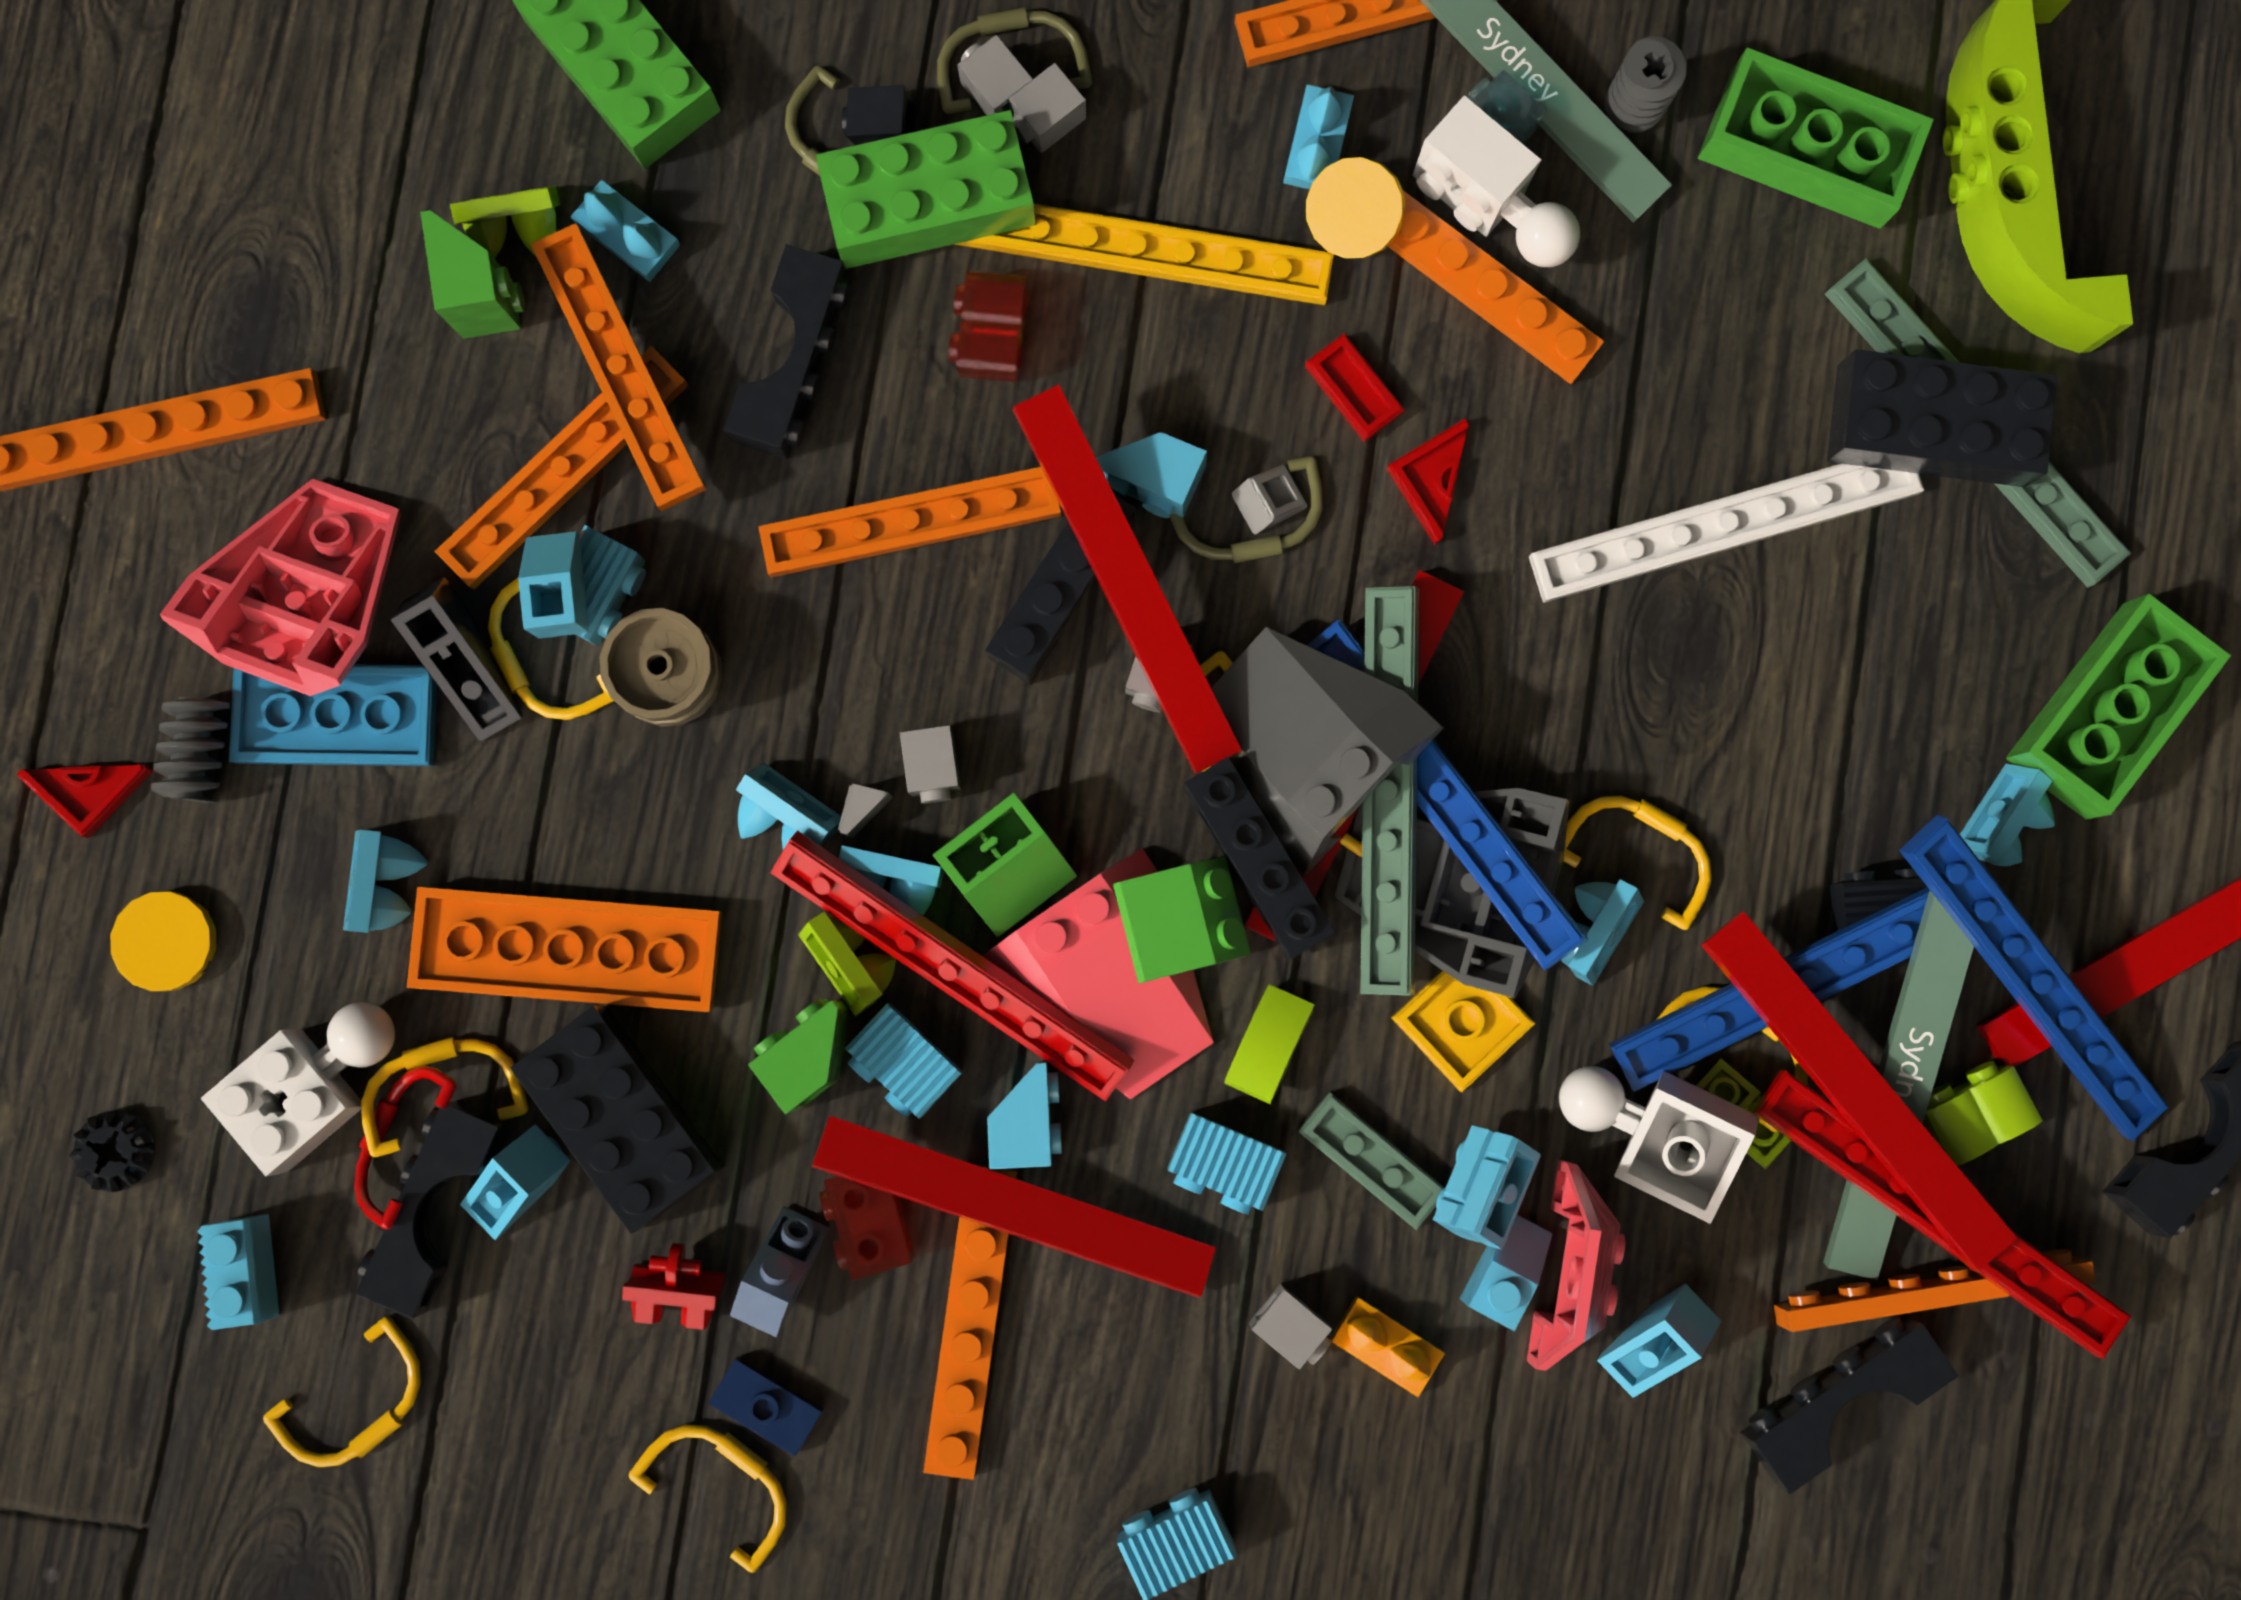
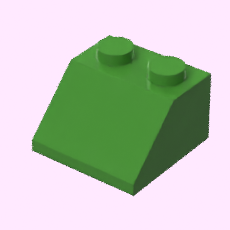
(468, 282)
(1181, 919)

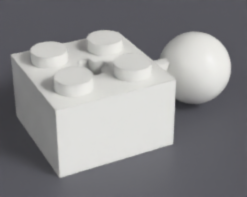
(1484, 178)
(310, 1077)
(1675, 1113)

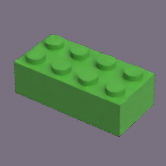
(625, 70)
(1815, 138)
(926, 189)
(2119, 706)

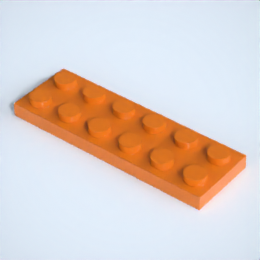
(564, 949)

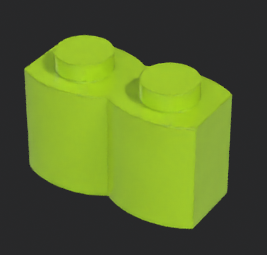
(1980, 1112)

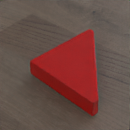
(1429, 477)
(85, 793)

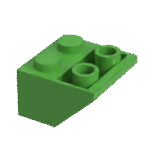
(1005, 865)
(807, 1059)

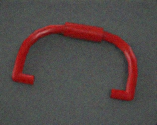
(384, 1117)

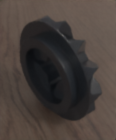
(134, 1143)

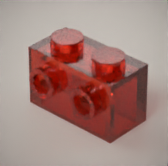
(868, 1226)

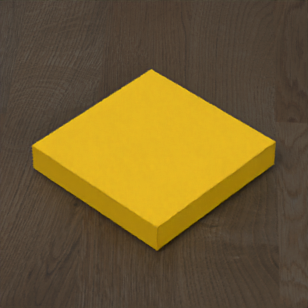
(1461, 1027)

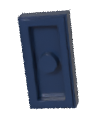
(765, 1406)

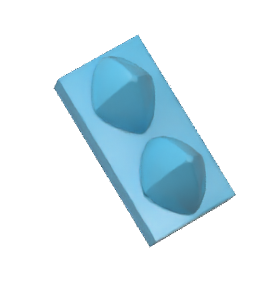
(1317, 134)
(625, 230)
(772, 797)
(2011, 802)
(378, 859)
(910, 882)
(1612, 912)

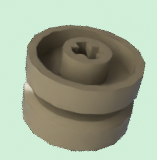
(648, 641)

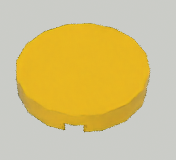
(1355, 207)
(163, 941)

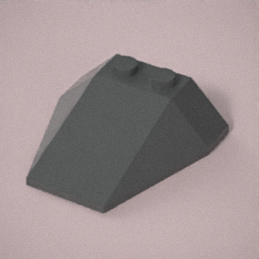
(1314, 738)
(1454, 917)

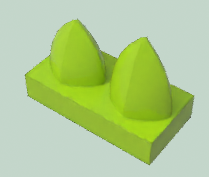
(486, 219)
(856, 979)

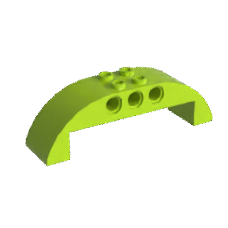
(2008, 185)

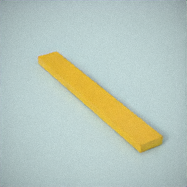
(1168, 253)

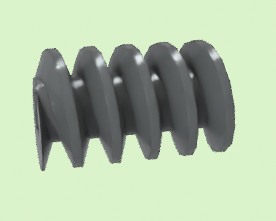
(1645, 84)
(189, 749)

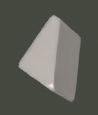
(1268, 499)
(860, 807)

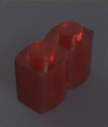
(990, 326)

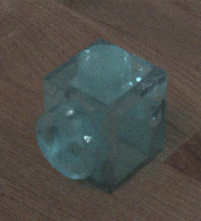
(1508, 105)

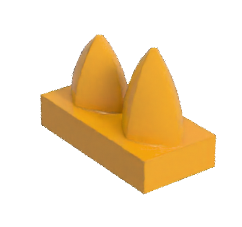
(1387, 1346)

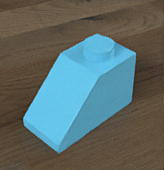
(515, 1181)
(1509, 1277)
(1661, 1341)

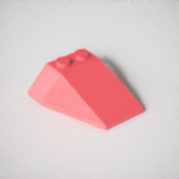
(293, 589)
(1084, 967)
(1586, 1272)

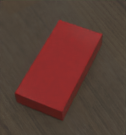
(1354, 387)

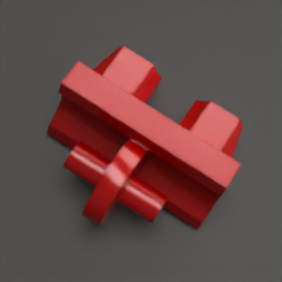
(673, 1283)

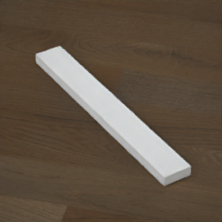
(1716, 527)

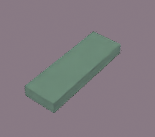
(1372, 1160)

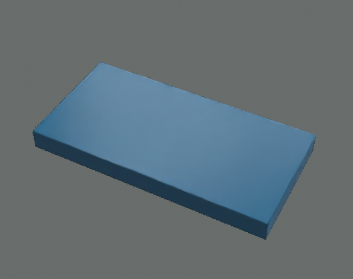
(371, 719)

